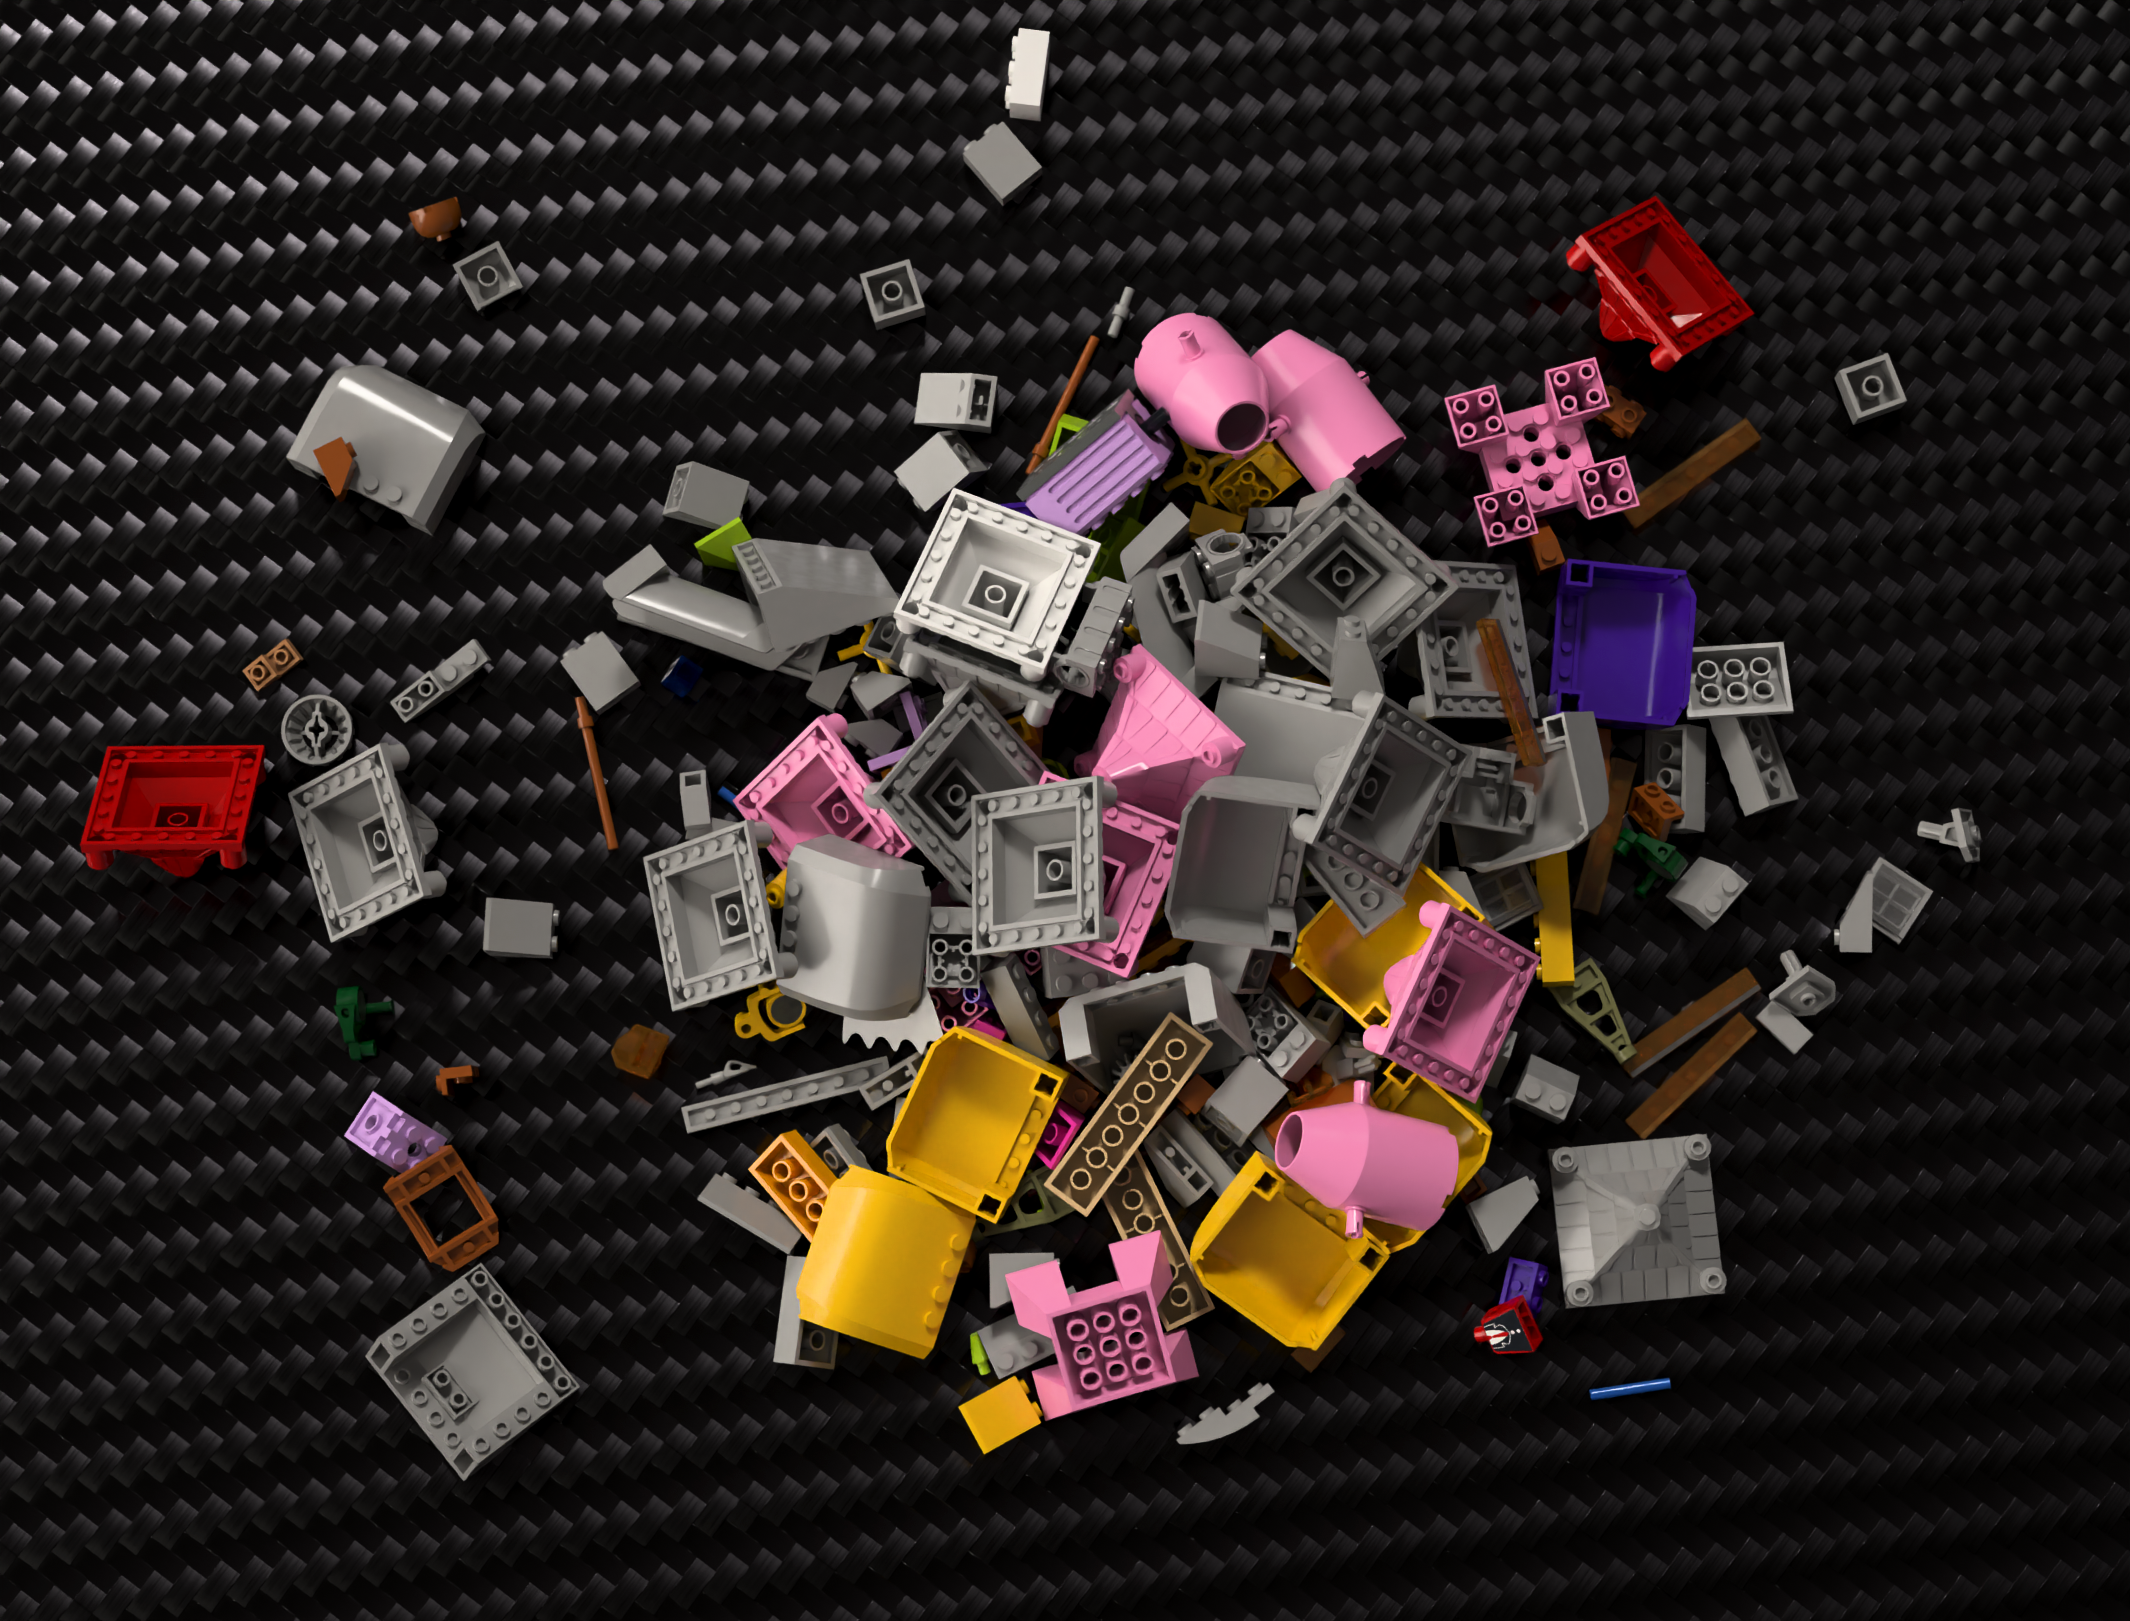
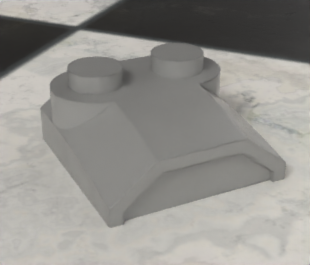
(487, 275)

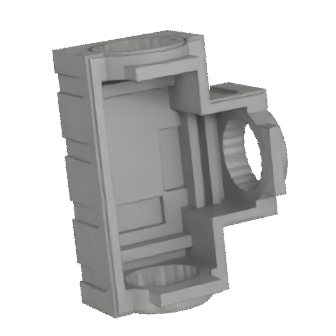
(1220, 561)
(1098, 637)
(1489, 795)

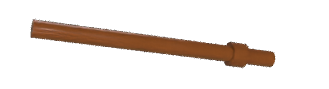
(1041, 450)
(585, 724)

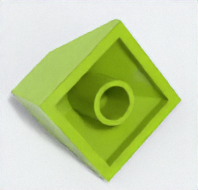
(716, 547)

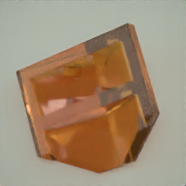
(640, 1051)
(1312, 1085)

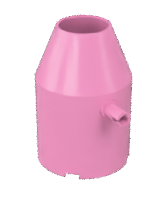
(1205, 385)
(1324, 412)
(1370, 1162)

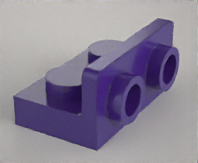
(1525, 1279)

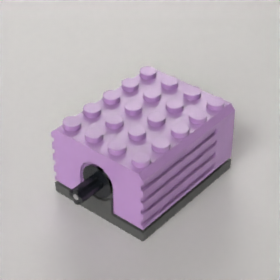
(1099, 467)

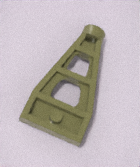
(1589, 978)
(1053, 1207)

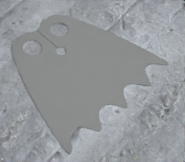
(918, 1027)

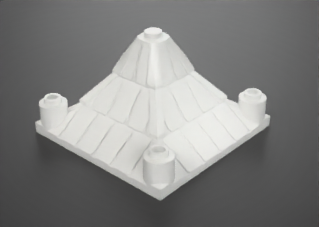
(997, 581)

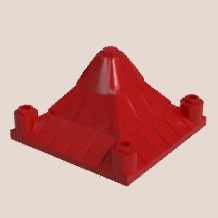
(1657, 284)
(174, 805)

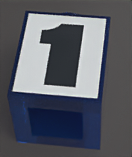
(682, 676)

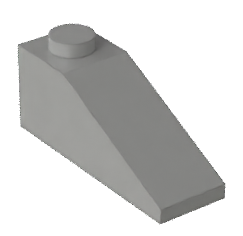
(1856, 923)
(892, 1081)
(1176, 1168)

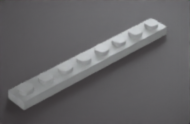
(782, 1095)

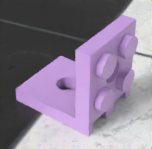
(915, 711)
(392, 1134)

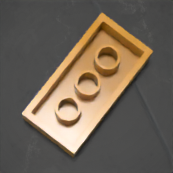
(795, 1180)

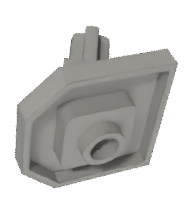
(1957, 833)
(1805, 989)
(1346, 1068)

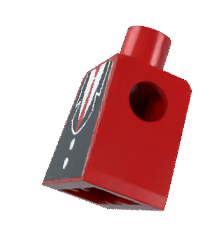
(1509, 1328)

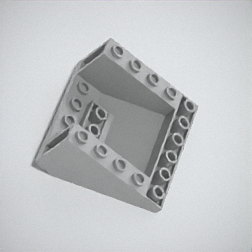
(811, 589)
(1284, 725)
(471, 1371)

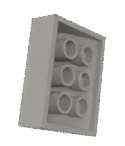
(1739, 681)

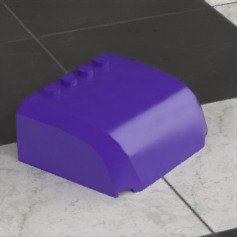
(1622, 644)

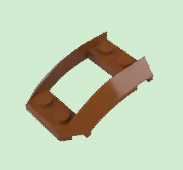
(425, 1177)

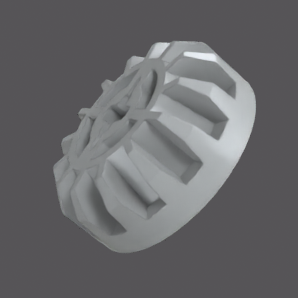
(317, 708)

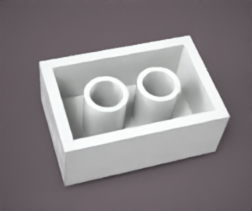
(1028, 74)

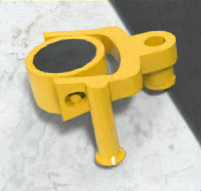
(781, 1010)

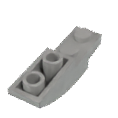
(441, 682)
(1216, 1424)

